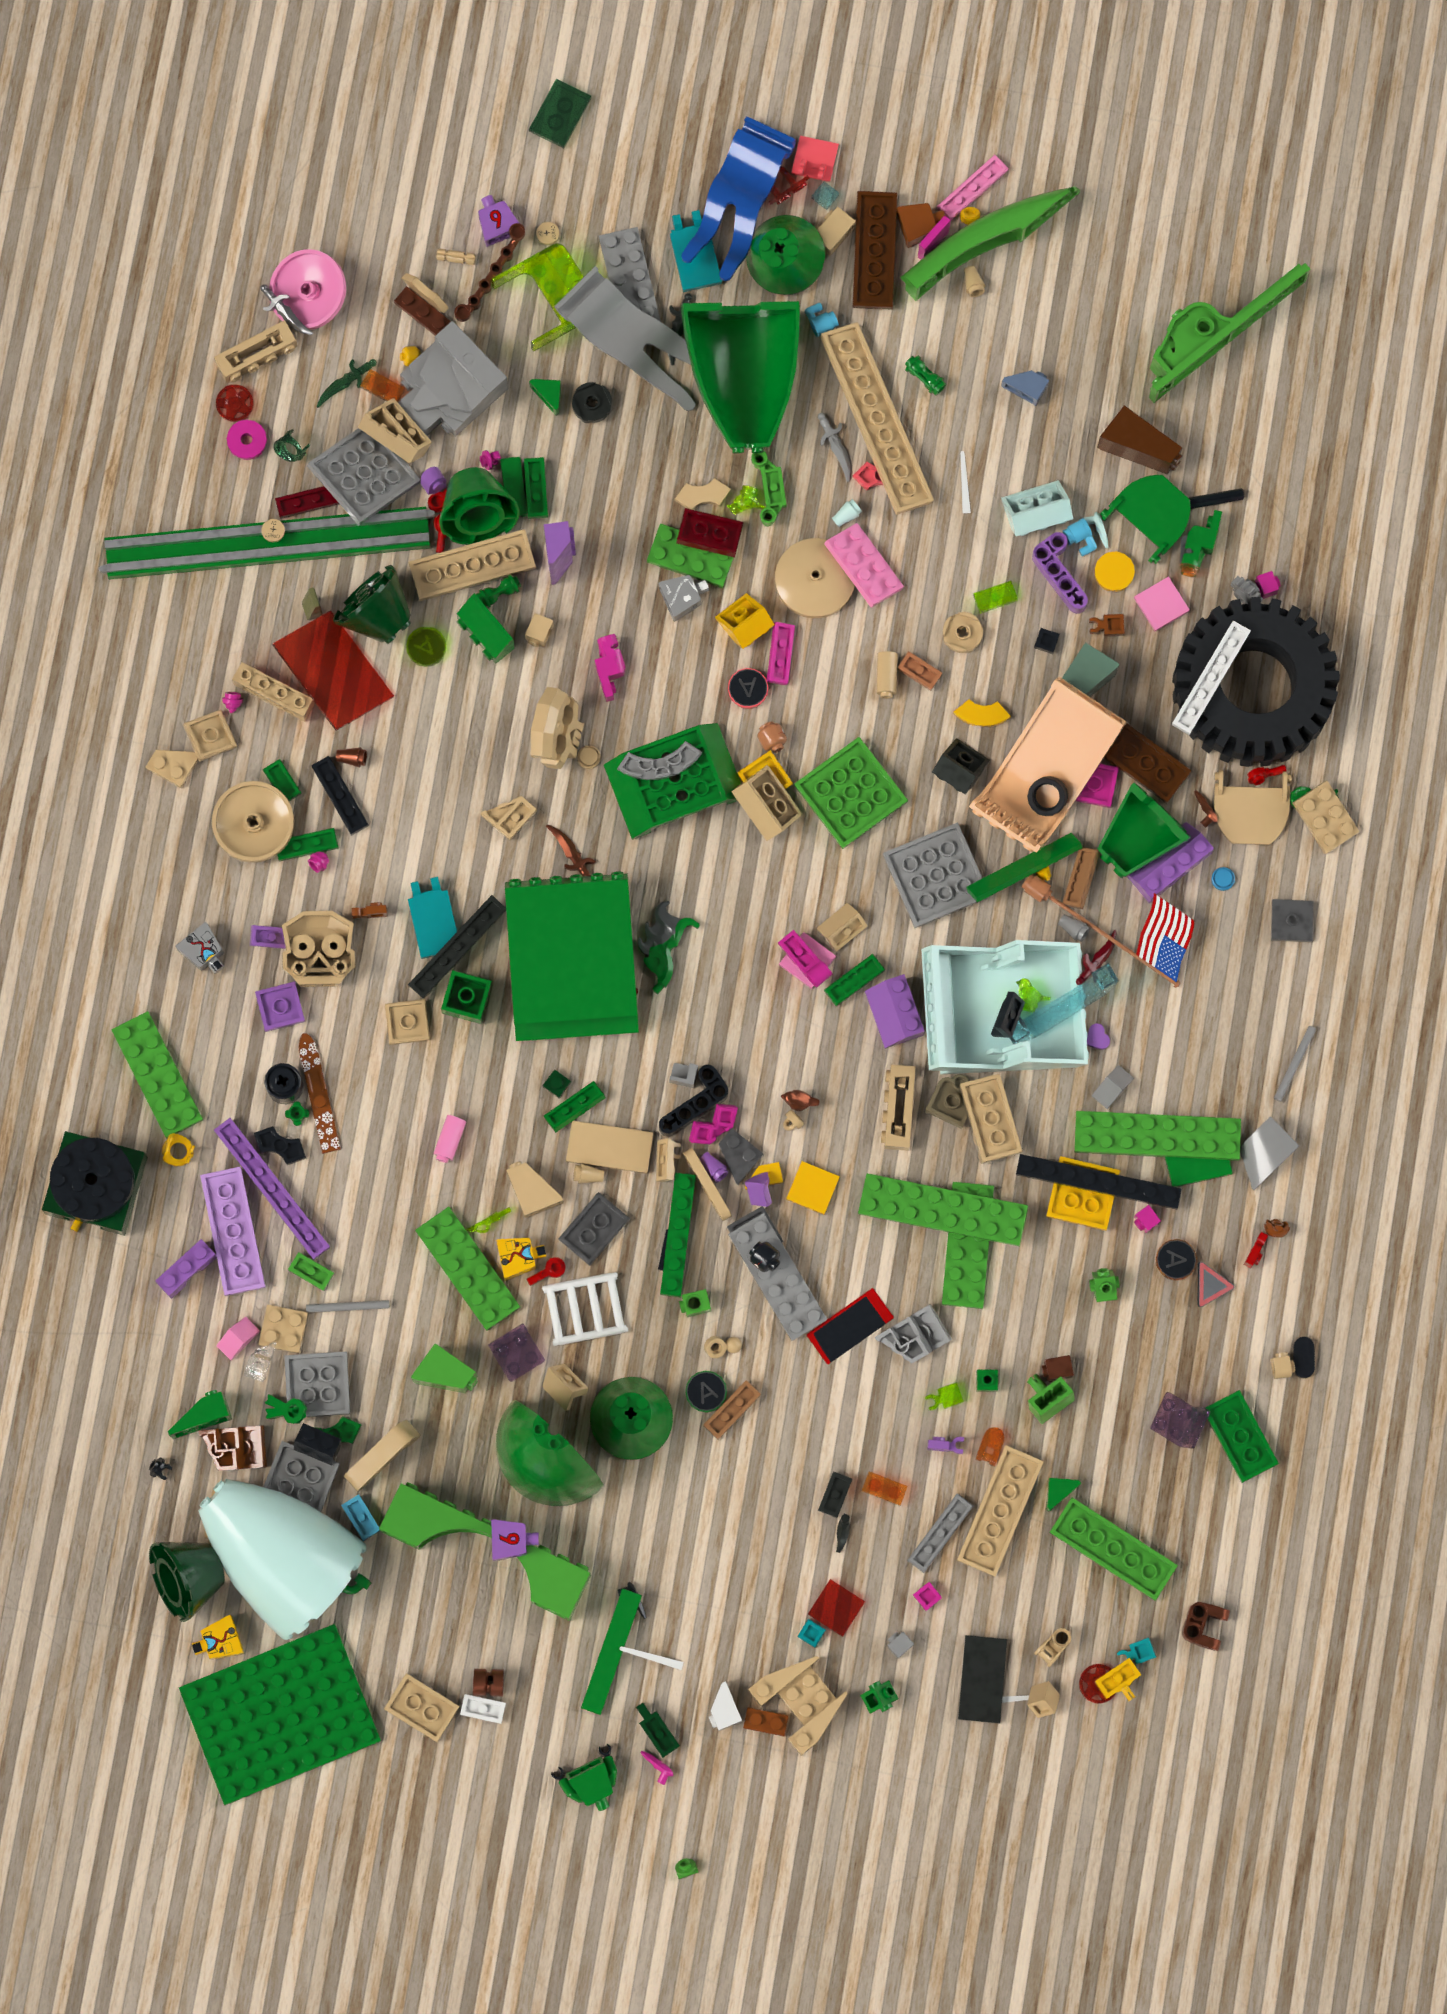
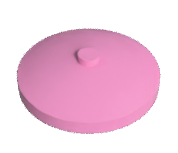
(313, 284)

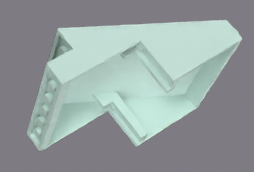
(965, 996)

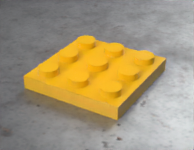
(1080, 1205)

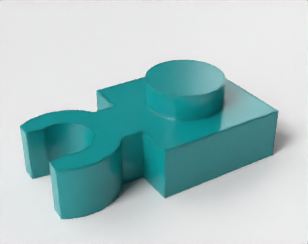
(1140, 1651)

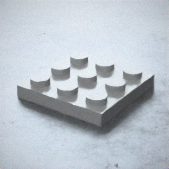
(319, 1382)
(301, 1476)

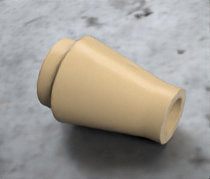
(974, 283)
(587, 1174)

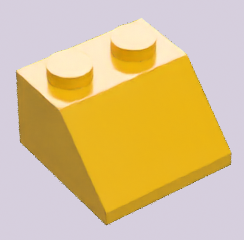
(745, 620)

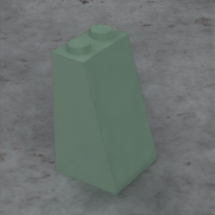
(1090, 670)

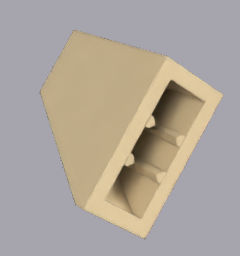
(532, 1190)

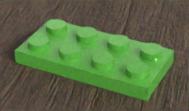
(688, 560)

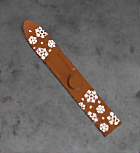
(318, 1094)

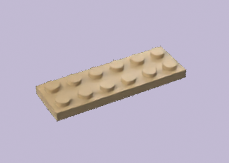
(472, 565)
(1000, 1511)

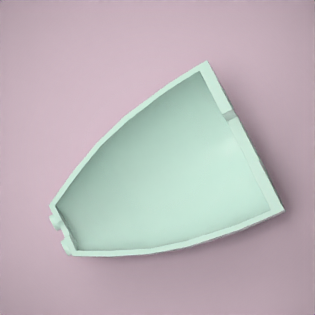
(279, 1553)

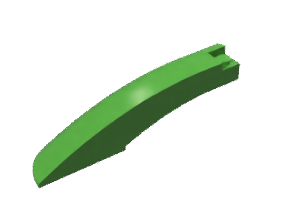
(984, 234)

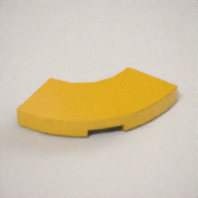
(982, 715)

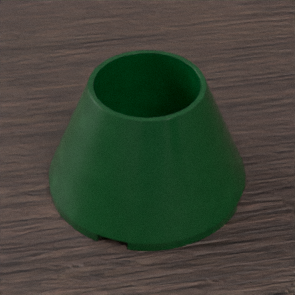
(186, 1575)

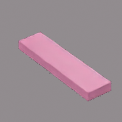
(973, 187)

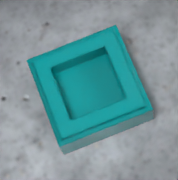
(811, 1633)

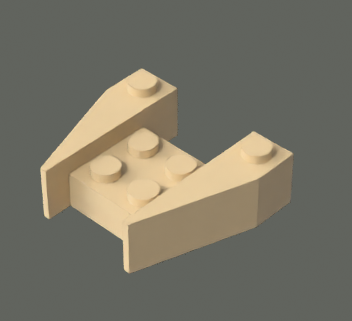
(805, 1697)

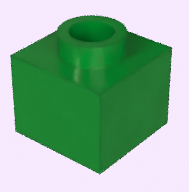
(981, 1386)

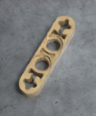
(707, 1184)

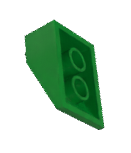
(204, 1414)

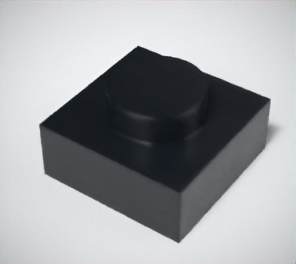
(1046, 641)

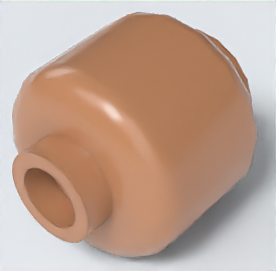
(772, 737)

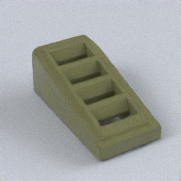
(311, 605)

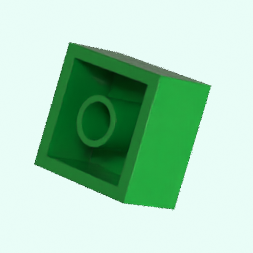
(466, 997)

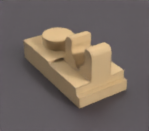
(665, 1160)

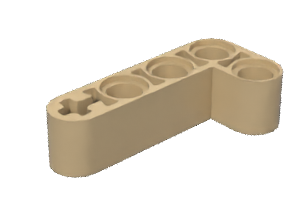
(382, 1454)

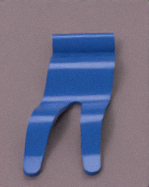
(746, 183)

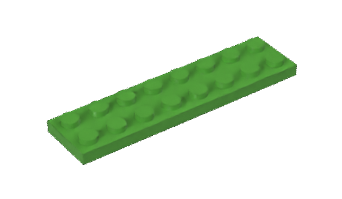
(1157, 1135)
(943, 1210)

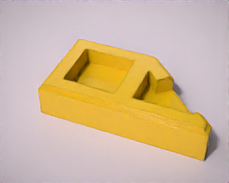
(773, 1170)

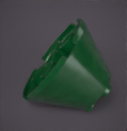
(376, 607)

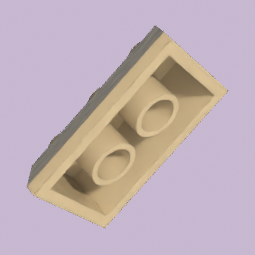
(767, 803)

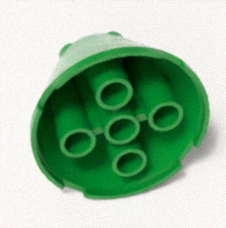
(798, 264)
(641, 1434)

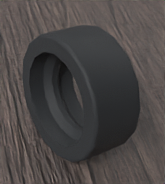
(1063, 796)

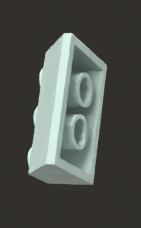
(1037, 508)

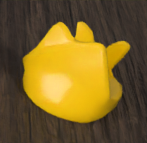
(177, 1138)

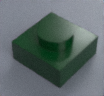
(556, 1084)

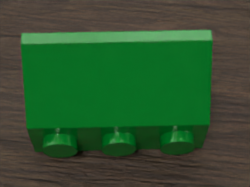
(484, 629)

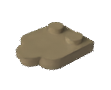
(948, 1101)

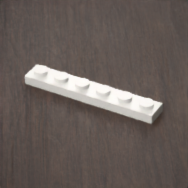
(1211, 677)

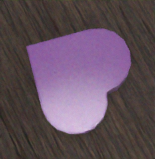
(1097, 1038)

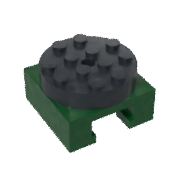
(108, 1200)

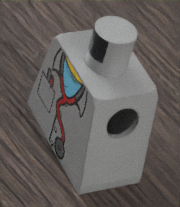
(202, 949)

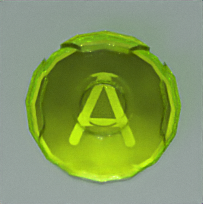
(426, 646)

